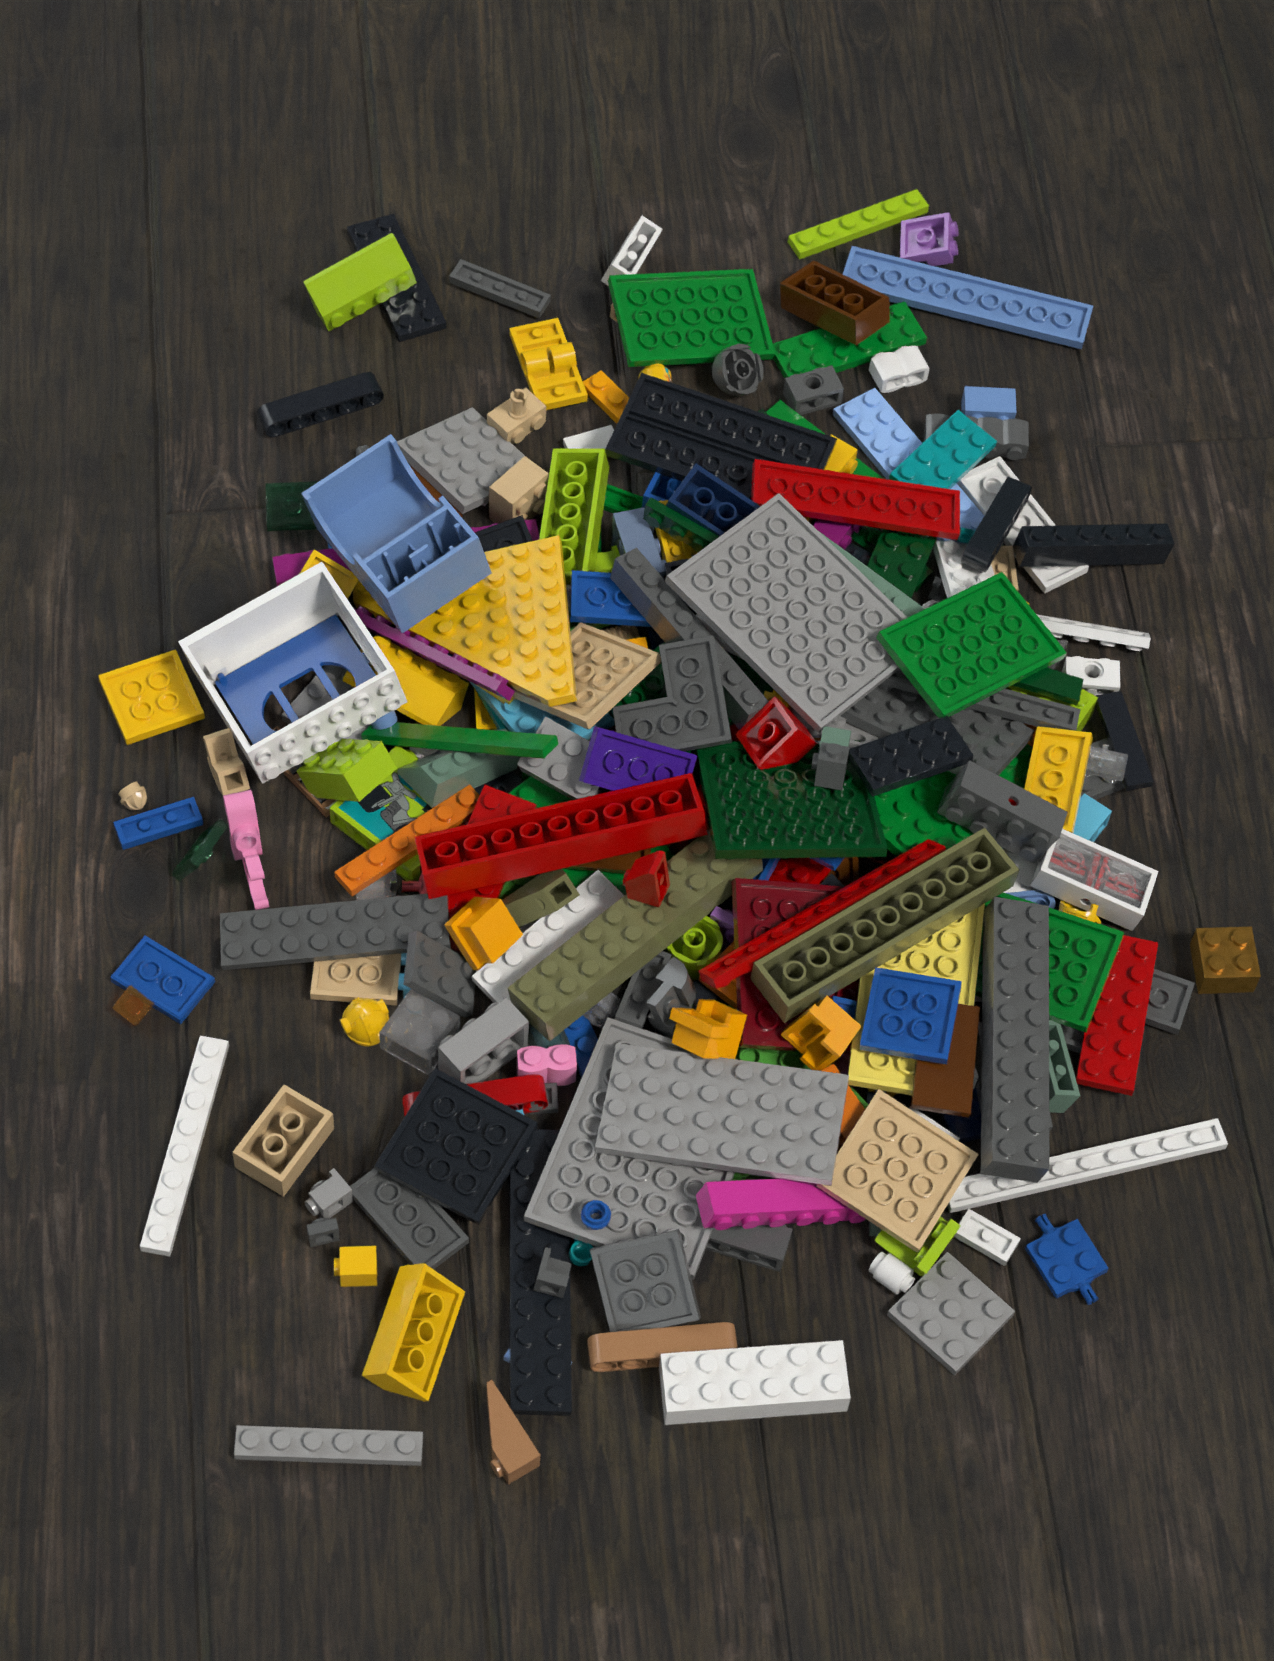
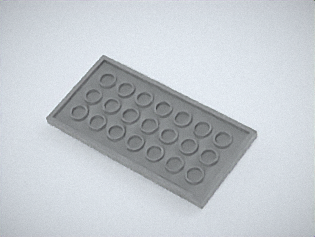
(723, 1114)

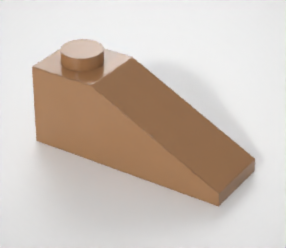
(510, 1446)

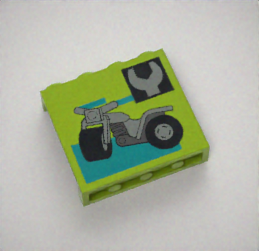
(383, 812)

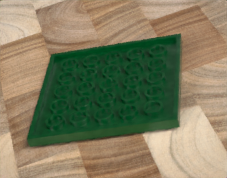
(781, 810)

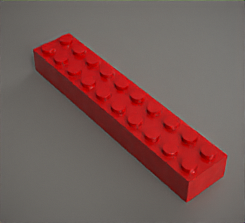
(561, 835)

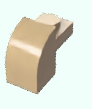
(224, 762)

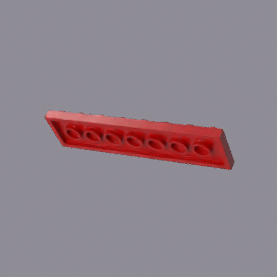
(859, 499)

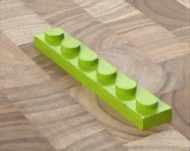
(858, 224)

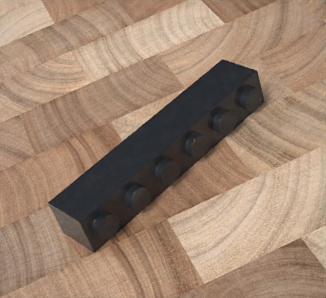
(1093, 545)

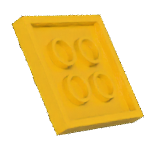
(151, 697)

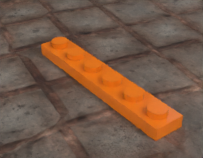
(402, 845)

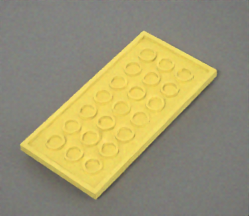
(945, 954)

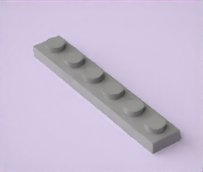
(328, 1445)

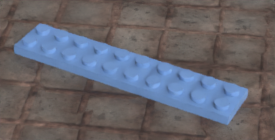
(971, 297)

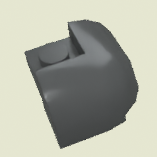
(675, 991)

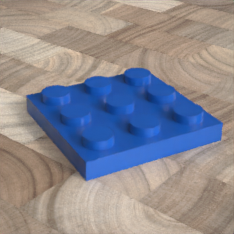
(910, 1015)

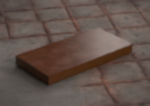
(950, 1085)

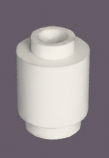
(892, 1273)

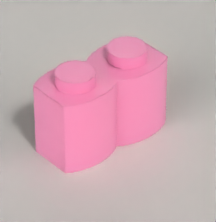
(555, 1063)

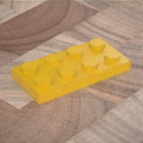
(1059, 769)

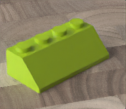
(360, 282)

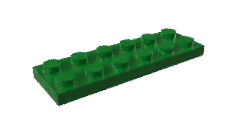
(825, 349)

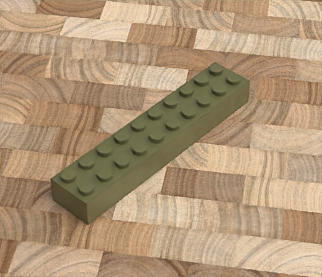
(883, 924)
(625, 939)

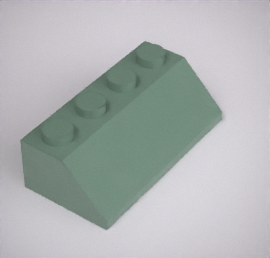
(448, 772)

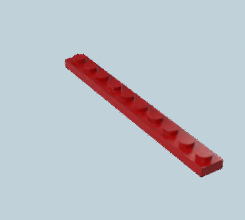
(742, 959)

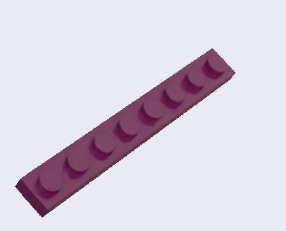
(436, 655)

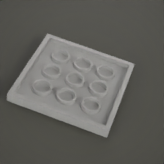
(461, 458)

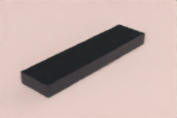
(1124, 739)

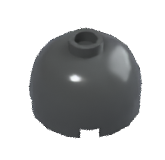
(737, 370)

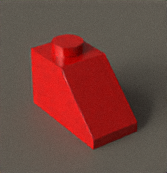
(648, 879)

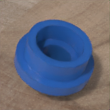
(596, 1207)

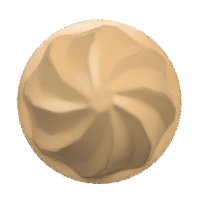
(133, 796)

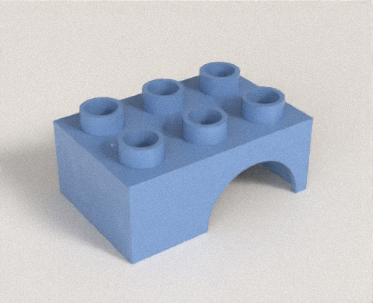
(396, 534)

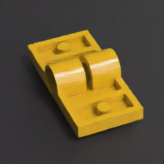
(549, 363)

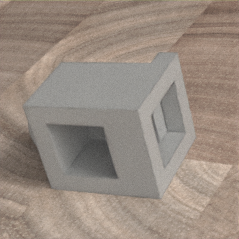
(329, 1196)

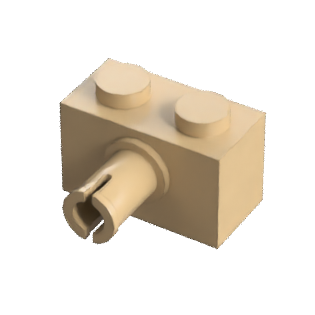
(518, 416)

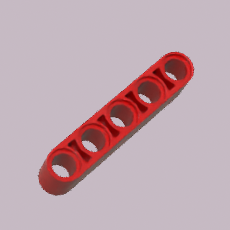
(512, 1092)

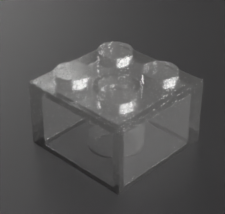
(417, 1031)

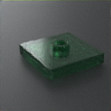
(287, 507)
(200, 850)

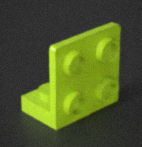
(928, 1253)

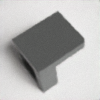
(552, 1275)

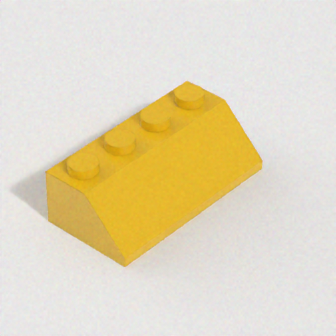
(430, 691)
(414, 1332)

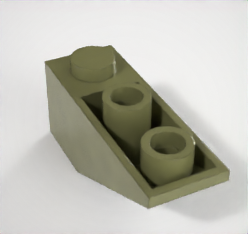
(540, 897)

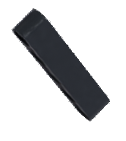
(320, 404)
(996, 524)

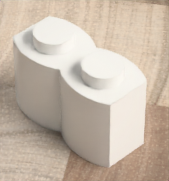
(898, 369)

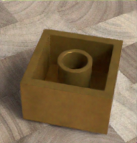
(1225, 960)

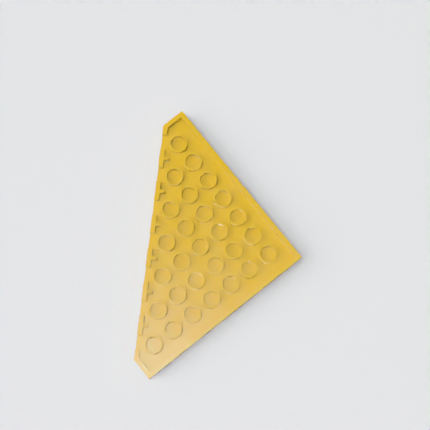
(509, 621)

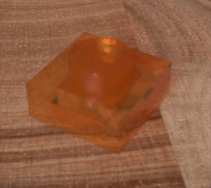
(133, 1005)

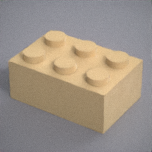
(283, 1140)

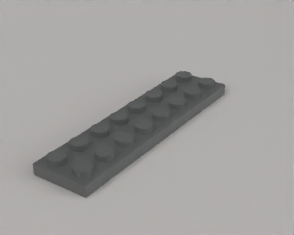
(329, 930)

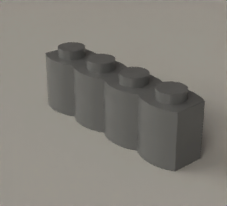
(1011, 434)

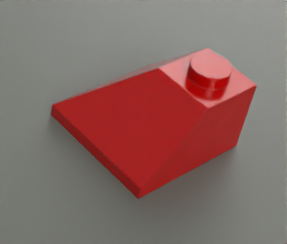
(775, 736)

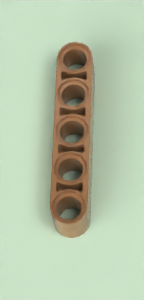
(643, 1347)

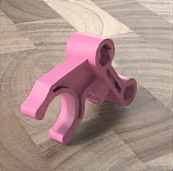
(246, 842)

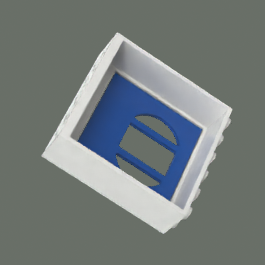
(278, 641)

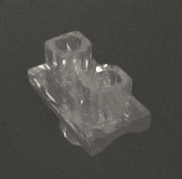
(1106, 764)

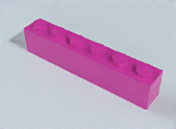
(768, 1203)

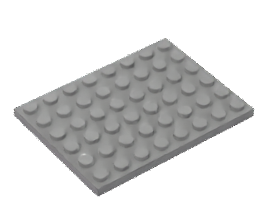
(792, 610)
(641, 1193)

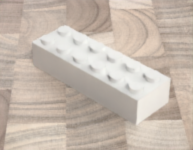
(754, 1382)

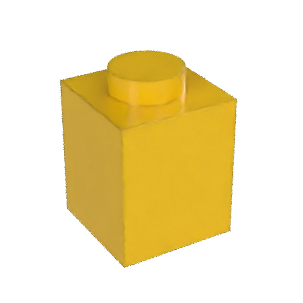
(356, 1266)

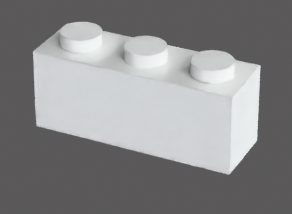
(634, 249)

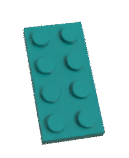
(946, 454)

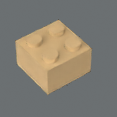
(518, 492)

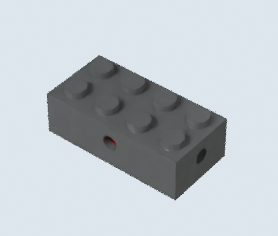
(1008, 812)

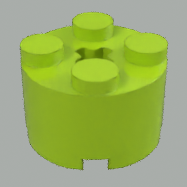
(698, 946)

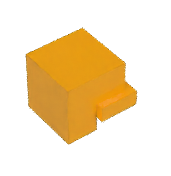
(483, 931)
(709, 1030)
(821, 1033)

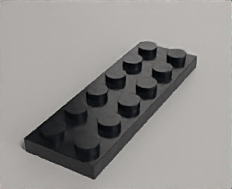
(410, 311)

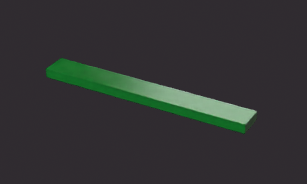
(464, 739)

